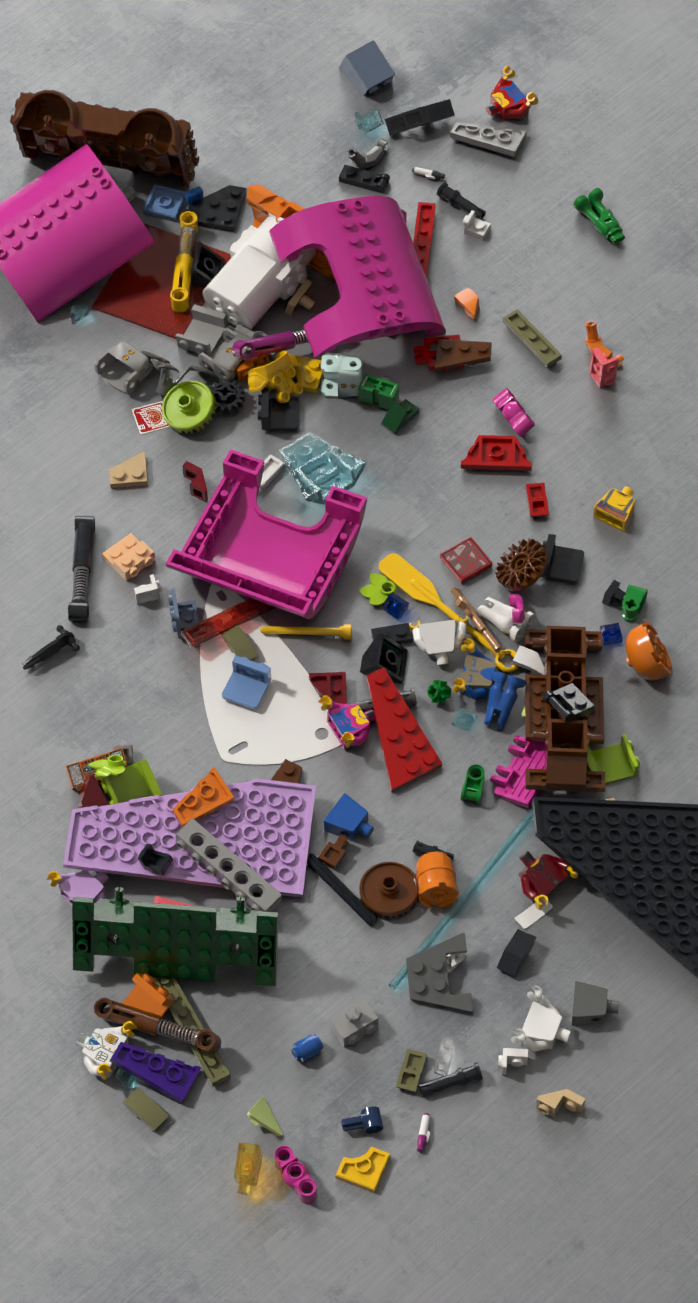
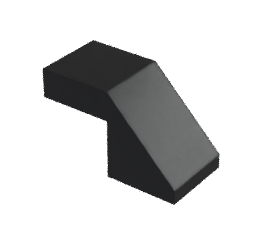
(516, 951)

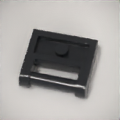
(573, 699)

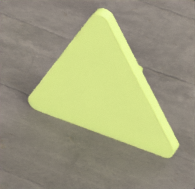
(262, 1115)

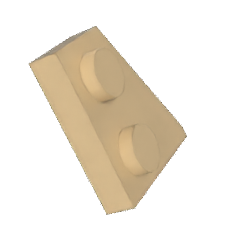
(129, 473)

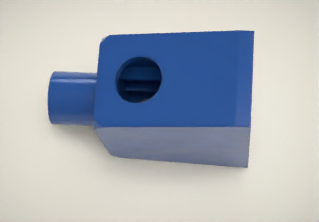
(348, 819)

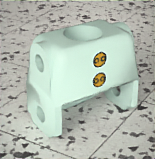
(342, 373)

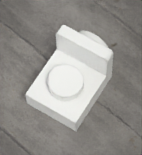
(475, 226)
(147, 592)
(512, 1056)

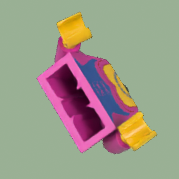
(347, 722)

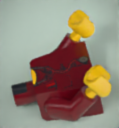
(542, 876)

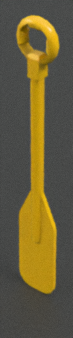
(423, 590)

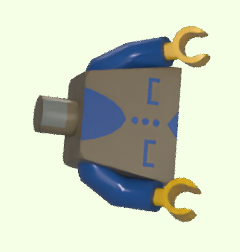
(476, 673)

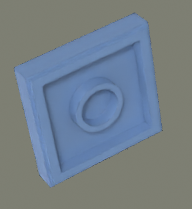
(164, 203)

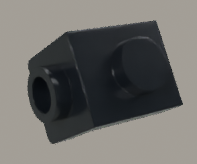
(154, 860)

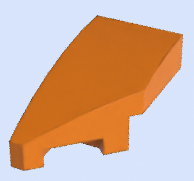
(469, 302)

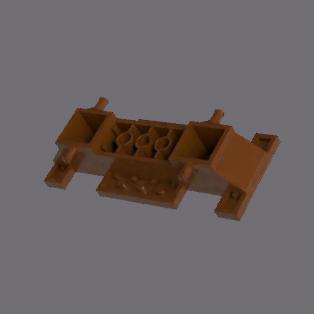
(564, 742)

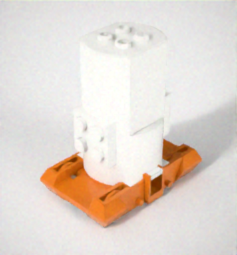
(254, 274)

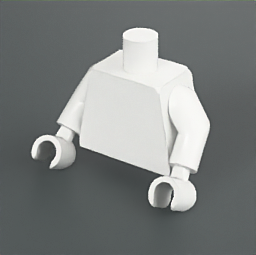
(541, 1025)

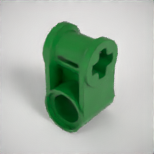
(633, 602)
(473, 787)

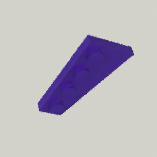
(164, 1074)

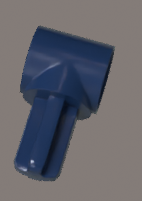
(369, 1120)

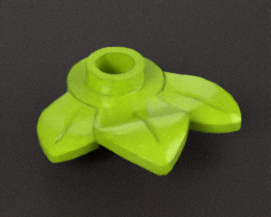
(377, 588)
(106, 768)

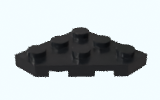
(220, 208)

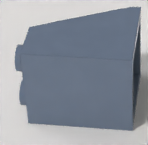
(367, 68)

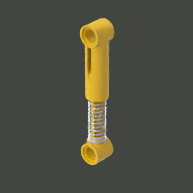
(183, 263)

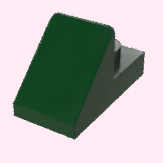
(399, 416)

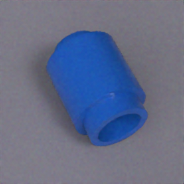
(307, 1048)

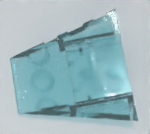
(320, 466)

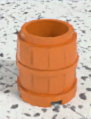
(436, 880)

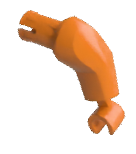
(594, 341)

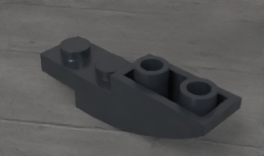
(419, 117)

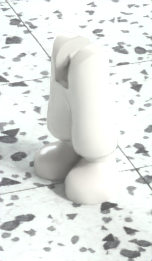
(501, 617)

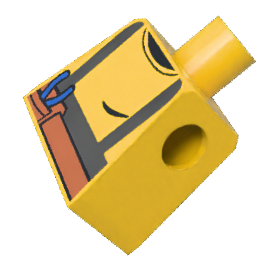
(615, 508)

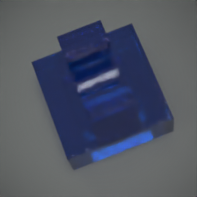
(395, 605)
(611, 634)

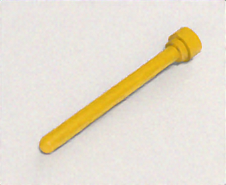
(344, 631)

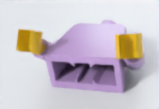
(79, 885)

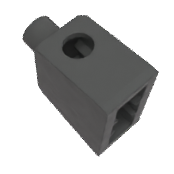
(591, 1004)

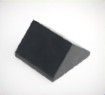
(205, 265)

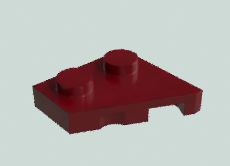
(330, 684)

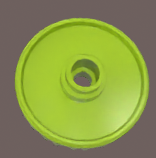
(188, 406)

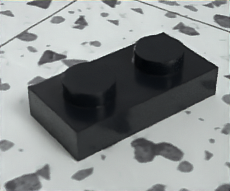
(399, 633)

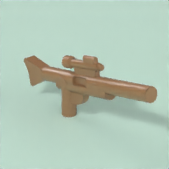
(463, 604)

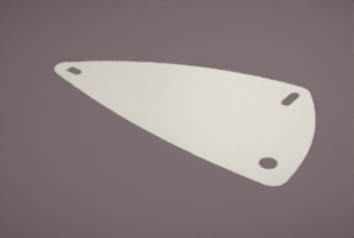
(288, 711)

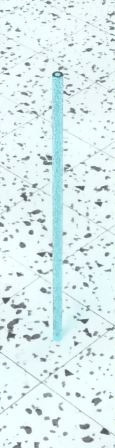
(466, 894)

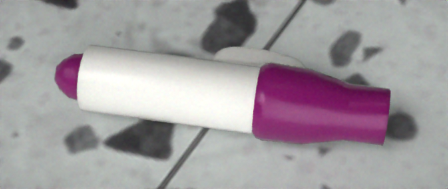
(424, 1134)

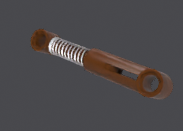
(156, 1024)

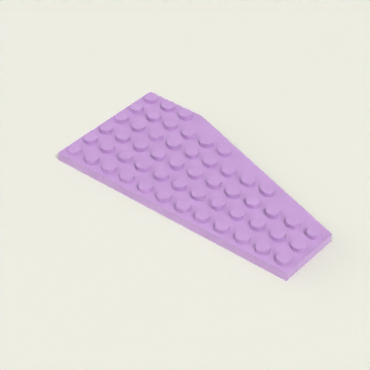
(262, 826)

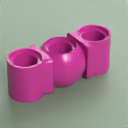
(513, 412)
(298, 1183)

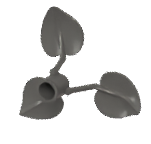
(165, 383)

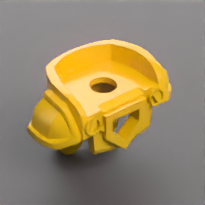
(277, 375)

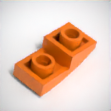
(244, 367)

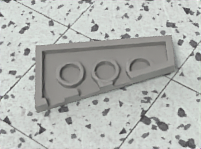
(495, 140)

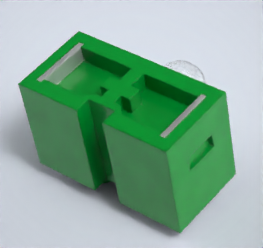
(378, 390)

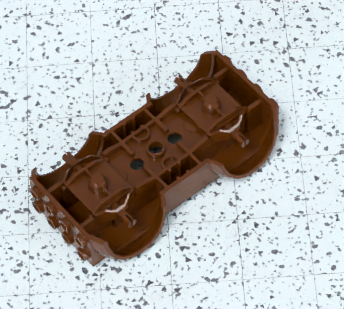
(117, 137)

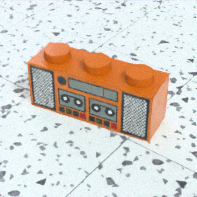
(78, 771)

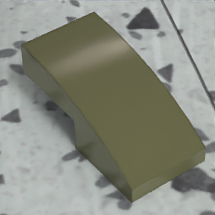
(239, 643)
(411, 1070)
(145, 1108)

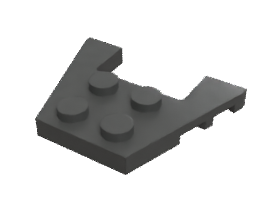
(429, 975)

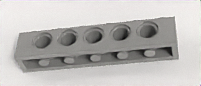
(194, 832)

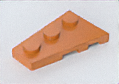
(204, 799)

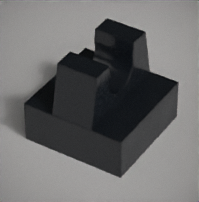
(614, 594)

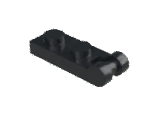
(364, 178)

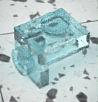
(368, 121)

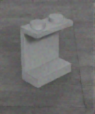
(203, 331)

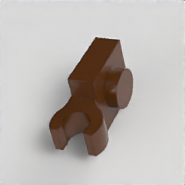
(334, 853)

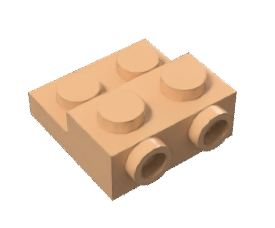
(129, 556)

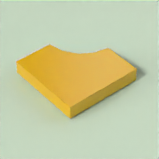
(364, 1170)

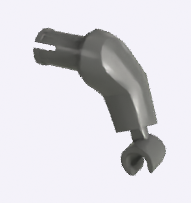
(370, 158)

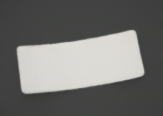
(532, 914)

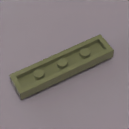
(532, 338)

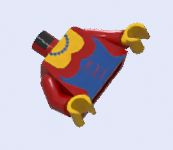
(508, 99)

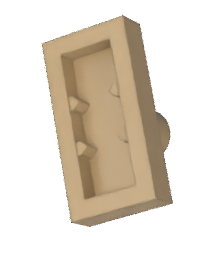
(301, 298)

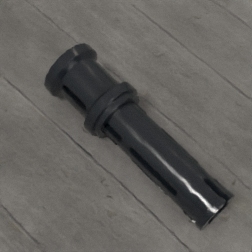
(455, 197)
(460, 1077)

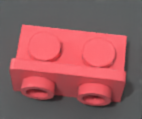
(602, 369)

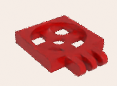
(424, 356)

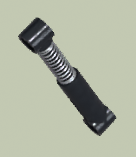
(82, 558)

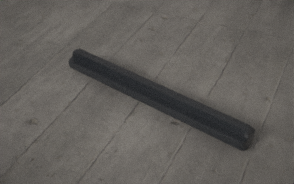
(353, 901)

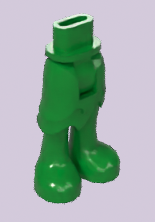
(607, 223)

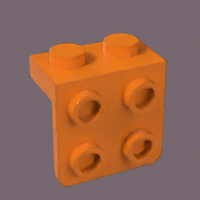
(149, 995)

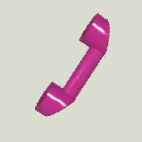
(518, 612)

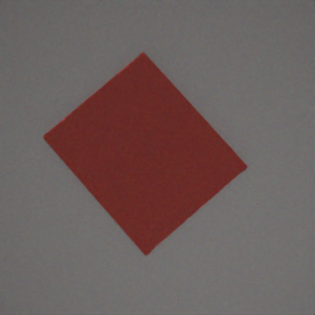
(143, 286)

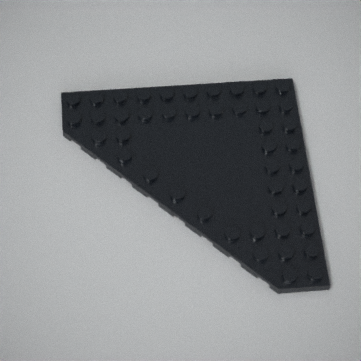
(635, 857)

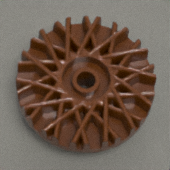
(522, 565)
(389, 889)

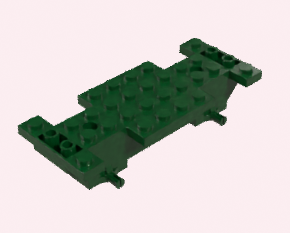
(175, 938)

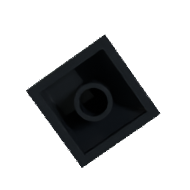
(386, 654)

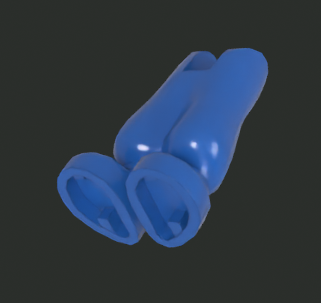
(502, 701)

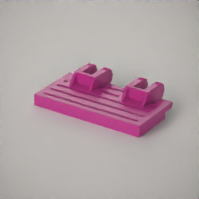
(514, 785)

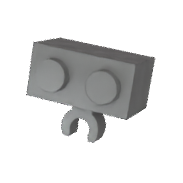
(354, 1023)

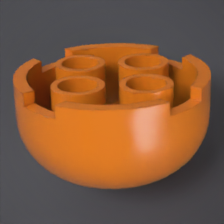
(647, 653)

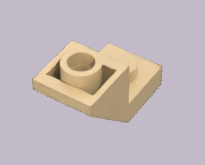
(550, 1103)

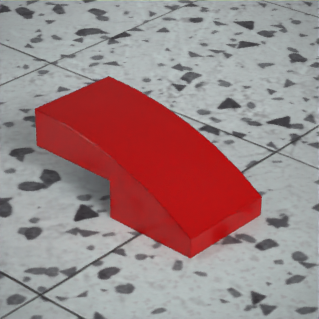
(537, 500)

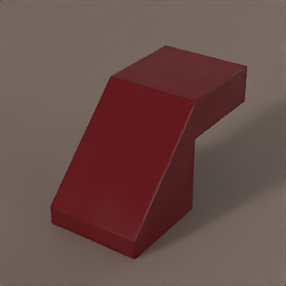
(197, 486)

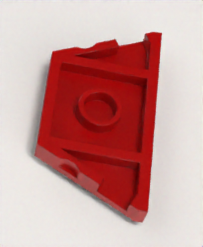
(496, 453)

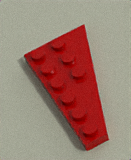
(402, 741)

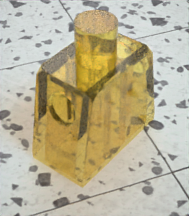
(248, 1159)

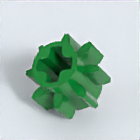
(439, 691)

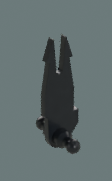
(65, 638)

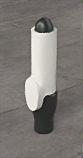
(430, 174)

